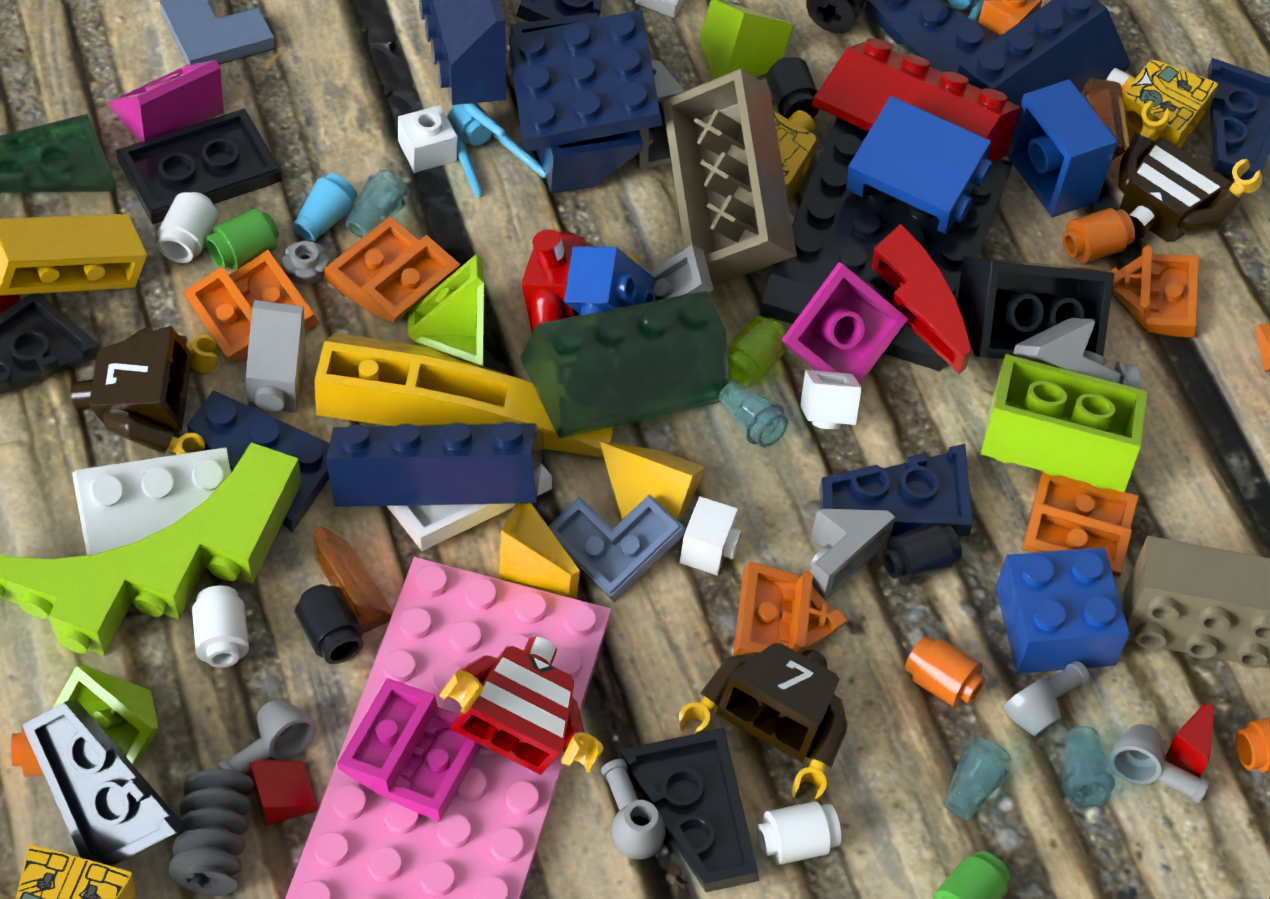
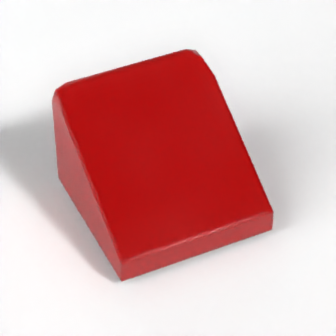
(1193, 742)
(282, 789)

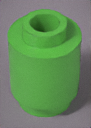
(241, 239)
(976, 878)

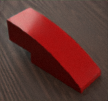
(923, 296)

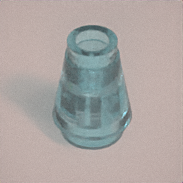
(380, 198)
(754, 414)
(1086, 769)
(976, 777)

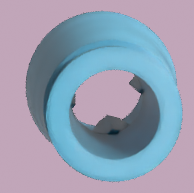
(325, 206)

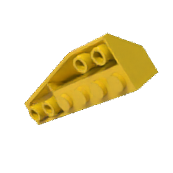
(425, 387)

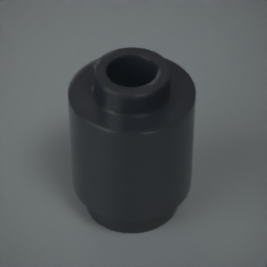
(792, 86)
(922, 552)
(329, 623)

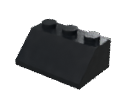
(1017, 300)

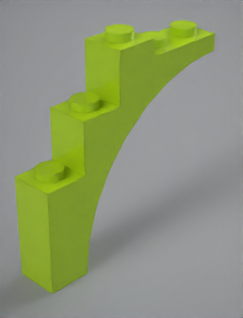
(159, 573)

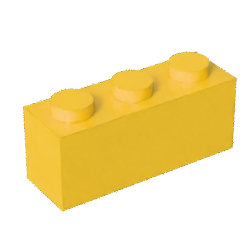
(69, 254)

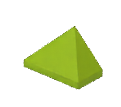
(117, 706)

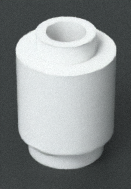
(186, 226)
(220, 626)
(799, 832)

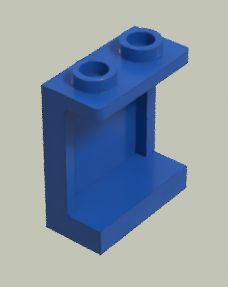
(921, 162)

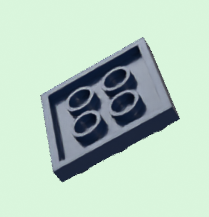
(584, 81)

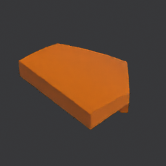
(1160, 292)
(783, 610)

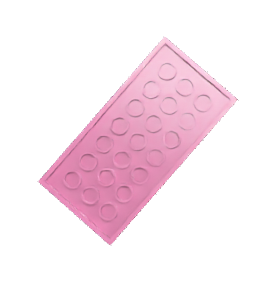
(495, 822)

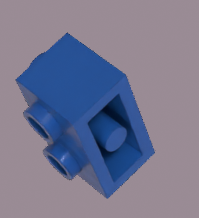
(605, 280)

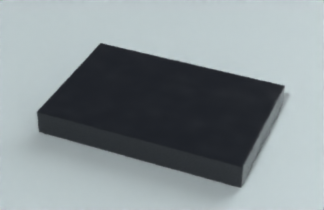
(209, 158)

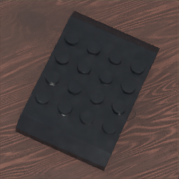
(845, 228)

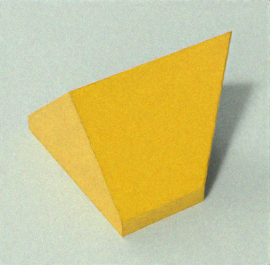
(647, 471)
(534, 555)

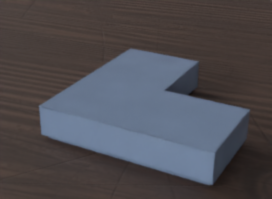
(206, 38)
(617, 555)

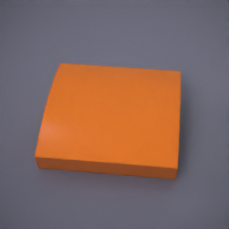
(390, 270)
(227, 301)
(1080, 516)

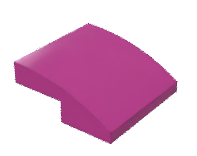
(409, 750)

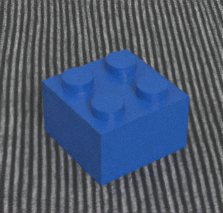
(1061, 148)
(1061, 610)

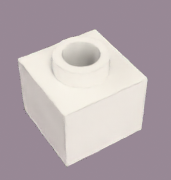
(427, 138)
(830, 398)
(710, 536)

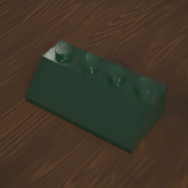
(628, 363)

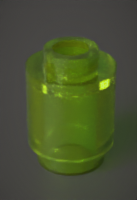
(755, 350)

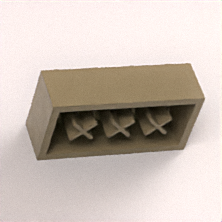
(729, 175)
(1200, 602)

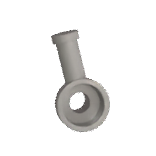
(1037, 705)
(283, 733)
(1140, 760)
(629, 838)

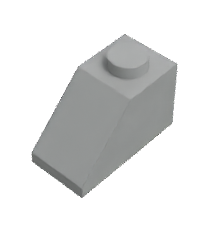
(276, 356)

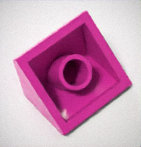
(172, 101)
(844, 326)

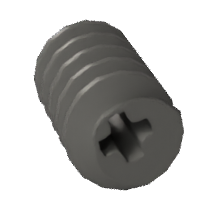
(214, 819)

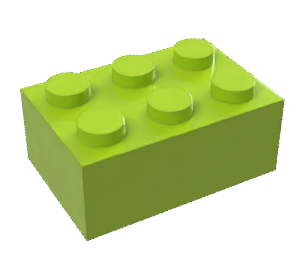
(1065, 423)

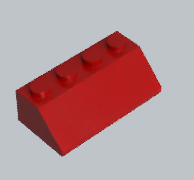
(874, 72)

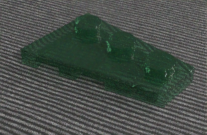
(54, 159)

